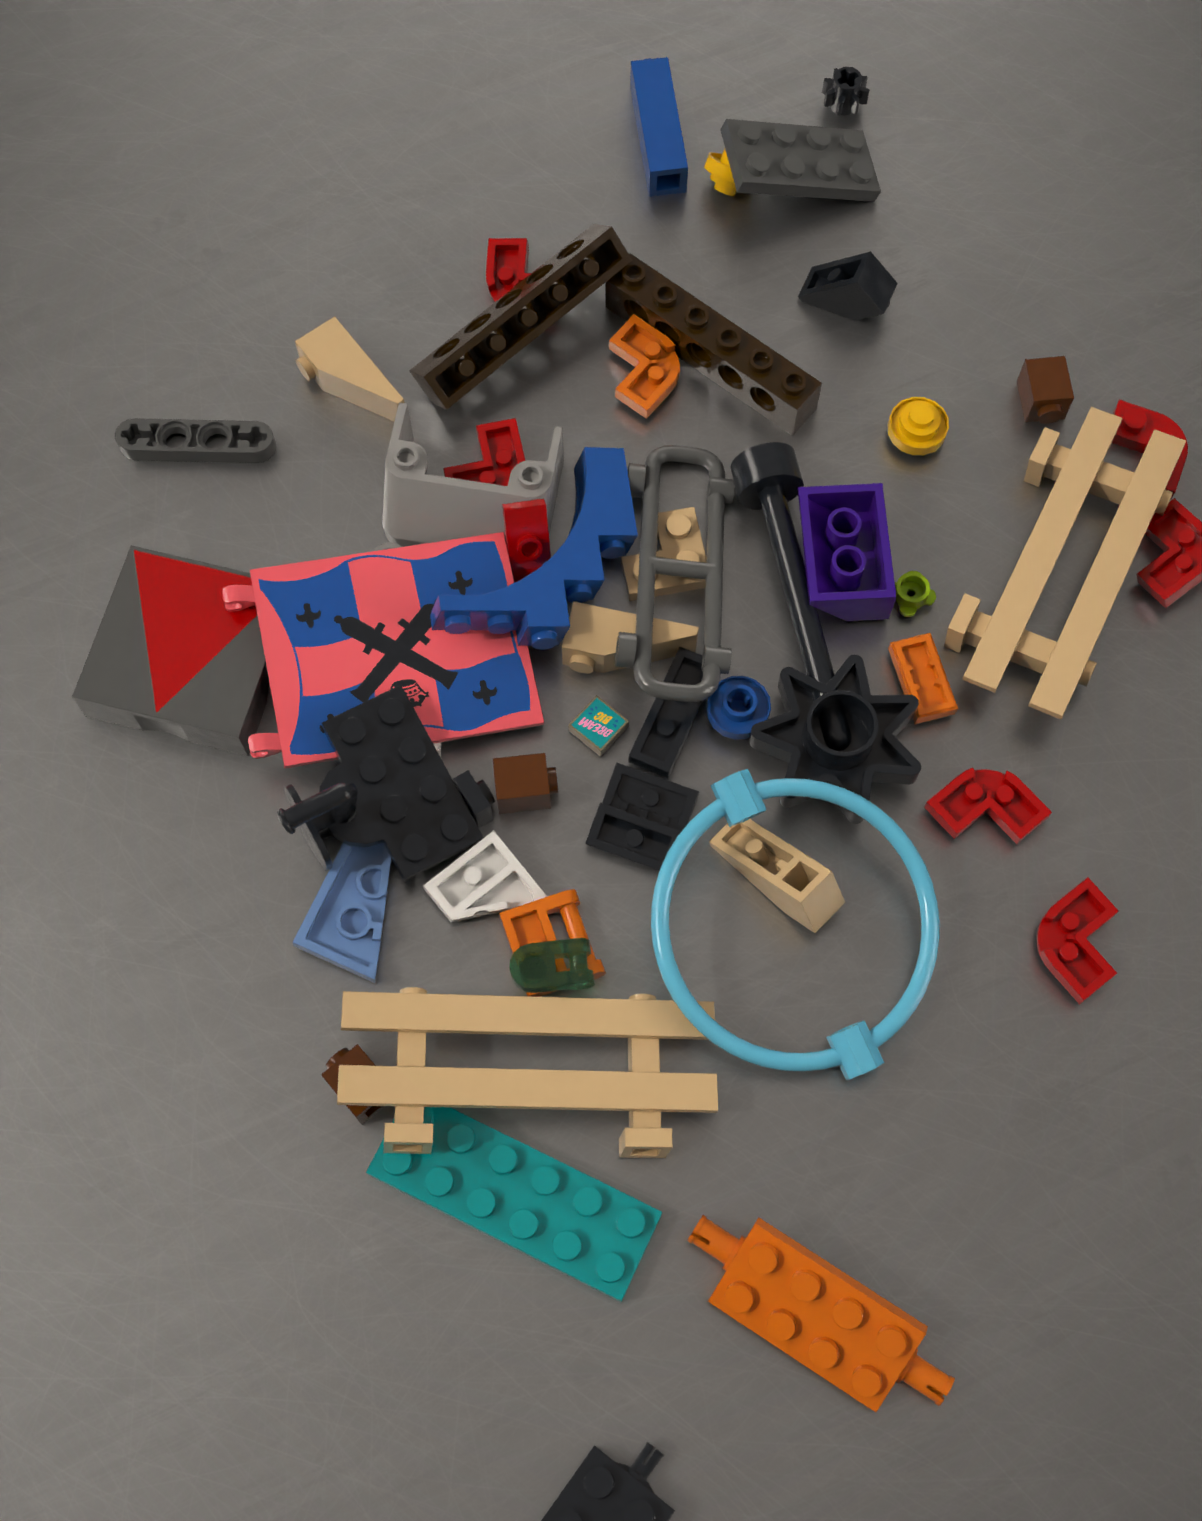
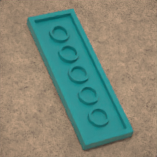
(524, 1200)

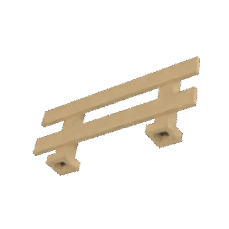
(1076, 474)
(413, 1086)

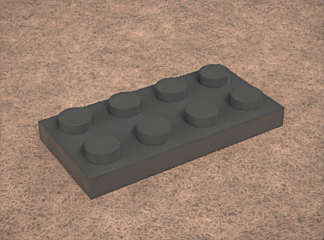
(799, 160)

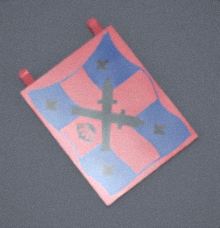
(363, 626)

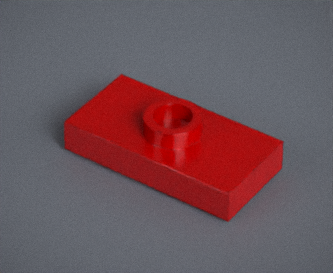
(526, 536)

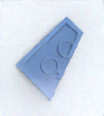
(349, 911)

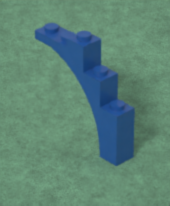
(538, 603)

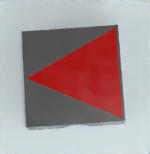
(175, 654)

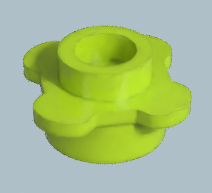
(917, 583)

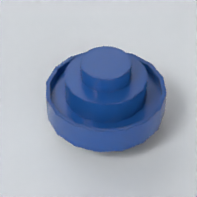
(738, 706)

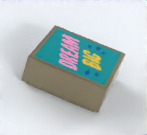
(598, 725)

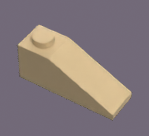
(345, 370)
(594, 634)
(781, 873)

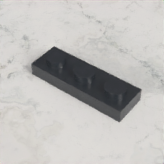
(668, 720)

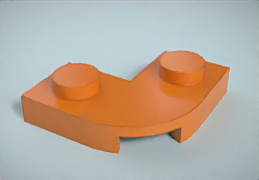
(654, 363)

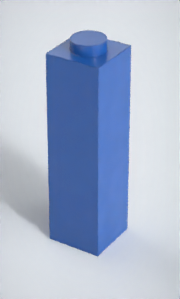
(658, 127)

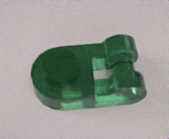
(534, 966)

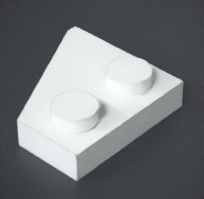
(483, 882)

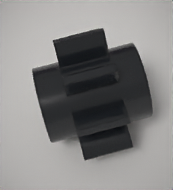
(845, 91)

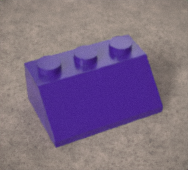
(847, 550)

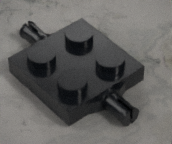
(611, 1491)

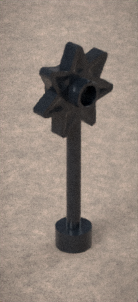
(831, 720)

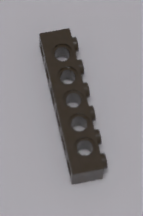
(521, 315)
(716, 345)

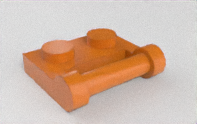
(532, 925)

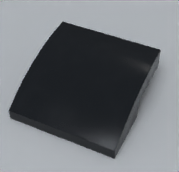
(641, 816)

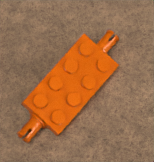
(818, 1314)

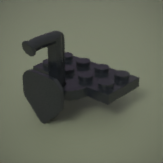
(393, 785)

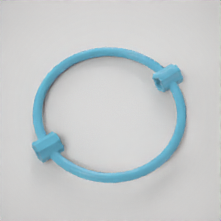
(853, 1046)

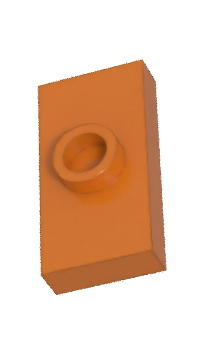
(923, 676)

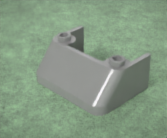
(440, 508)

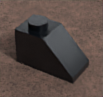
(850, 287)

